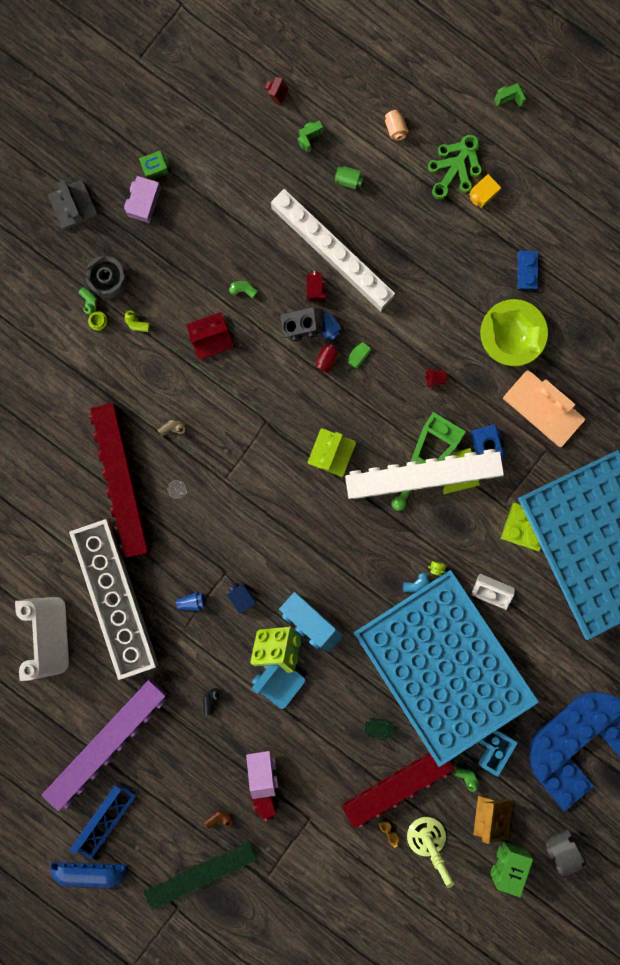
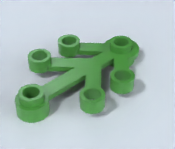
(456, 164)

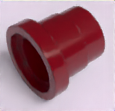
(435, 377)

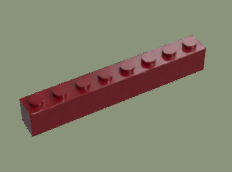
(119, 479)

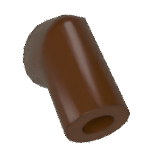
(219, 817)

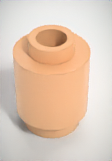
(396, 125)

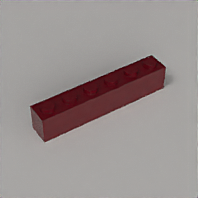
(394, 789)

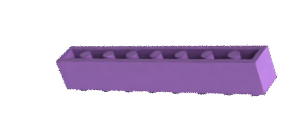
(99, 750)

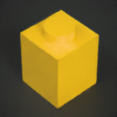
(484, 191)

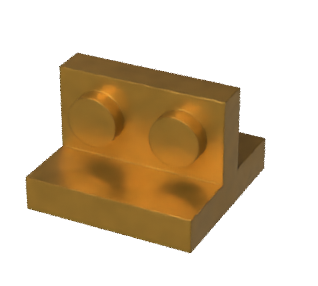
(493, 819)

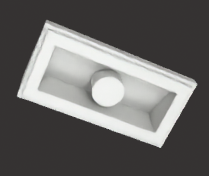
(493, 591)

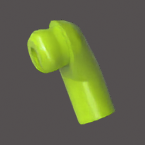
(134, 324)

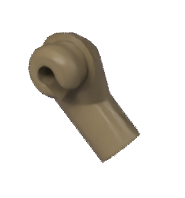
(172, 426)

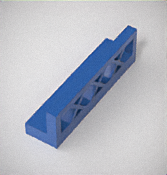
(95, 820)

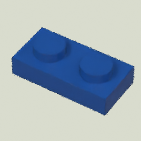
(527, 270)

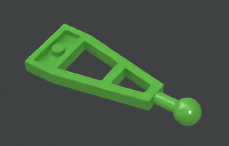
(441, 429)

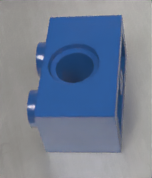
(484, 434)

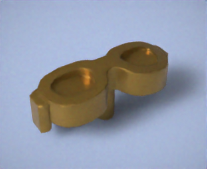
(393, 837)

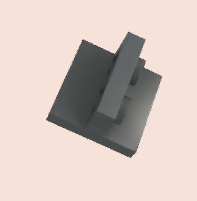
(72, 204)

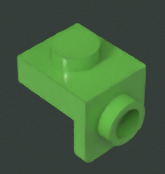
(508, 93)
(309, 132)

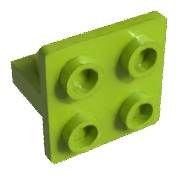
(331, 452)

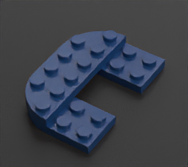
(566, 735)

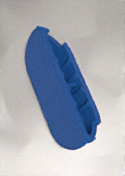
(88, 874)

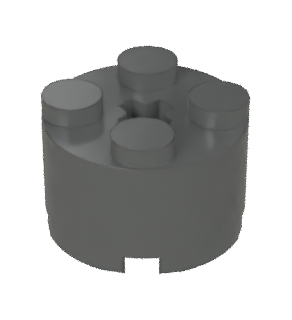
(106, 266)
(566, 852)

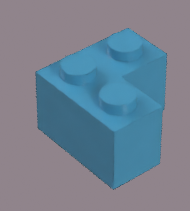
(497, 752)

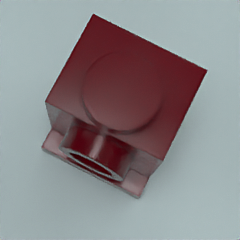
(315, 287)
(265, 807)

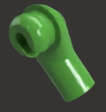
(243, 286)
(91, 300)
(469, 777)

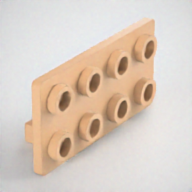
(544, 407)

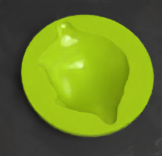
(514, 332)

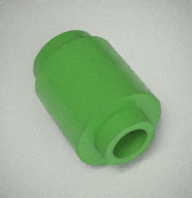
(349, 177)

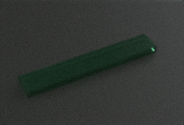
(200, 875)

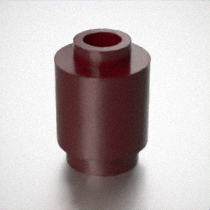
(327, 358)

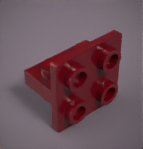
(209, 336)

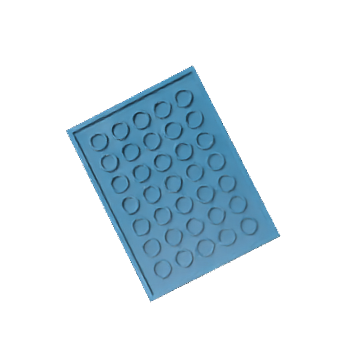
(445, 668)

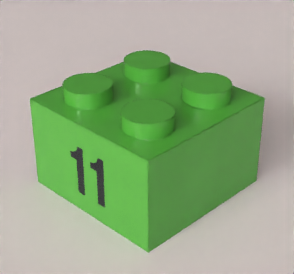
(511, 869)

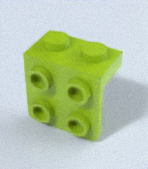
(276, 647)

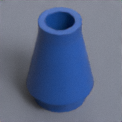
(192, 602)

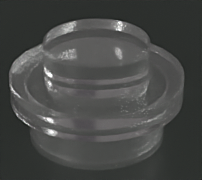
(177, 489)

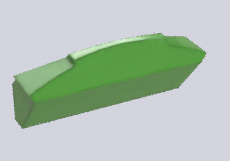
(358, 355)

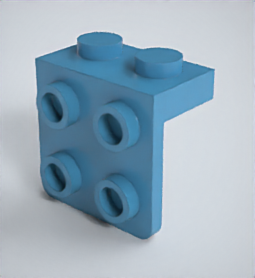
(277, 684)

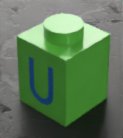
(154, 165)

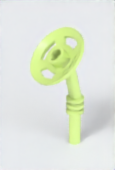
(428, 842)

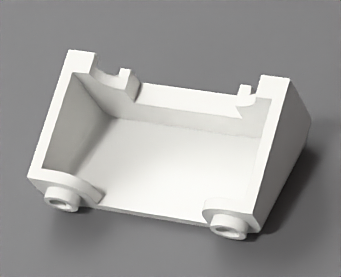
(49, 637)

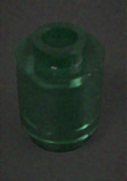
(378, 728)

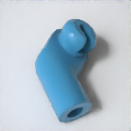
(421, 582)

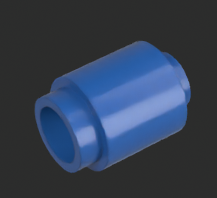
(331, 326)

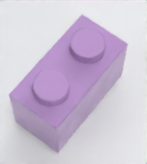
(142, 199)
(260, 774)

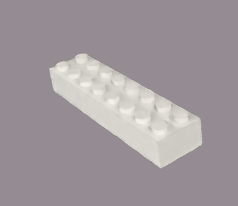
(114, 599)

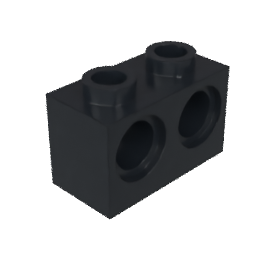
(302, 320)

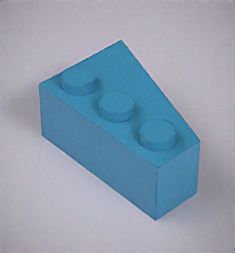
(310, 623)

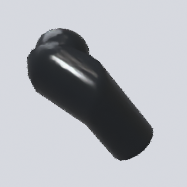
(209, 699)

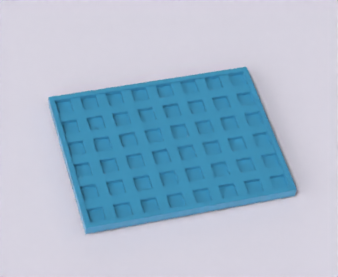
(580, 536)

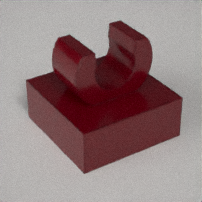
(277, 90)

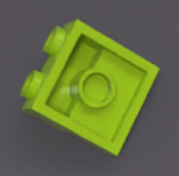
(518, 529)

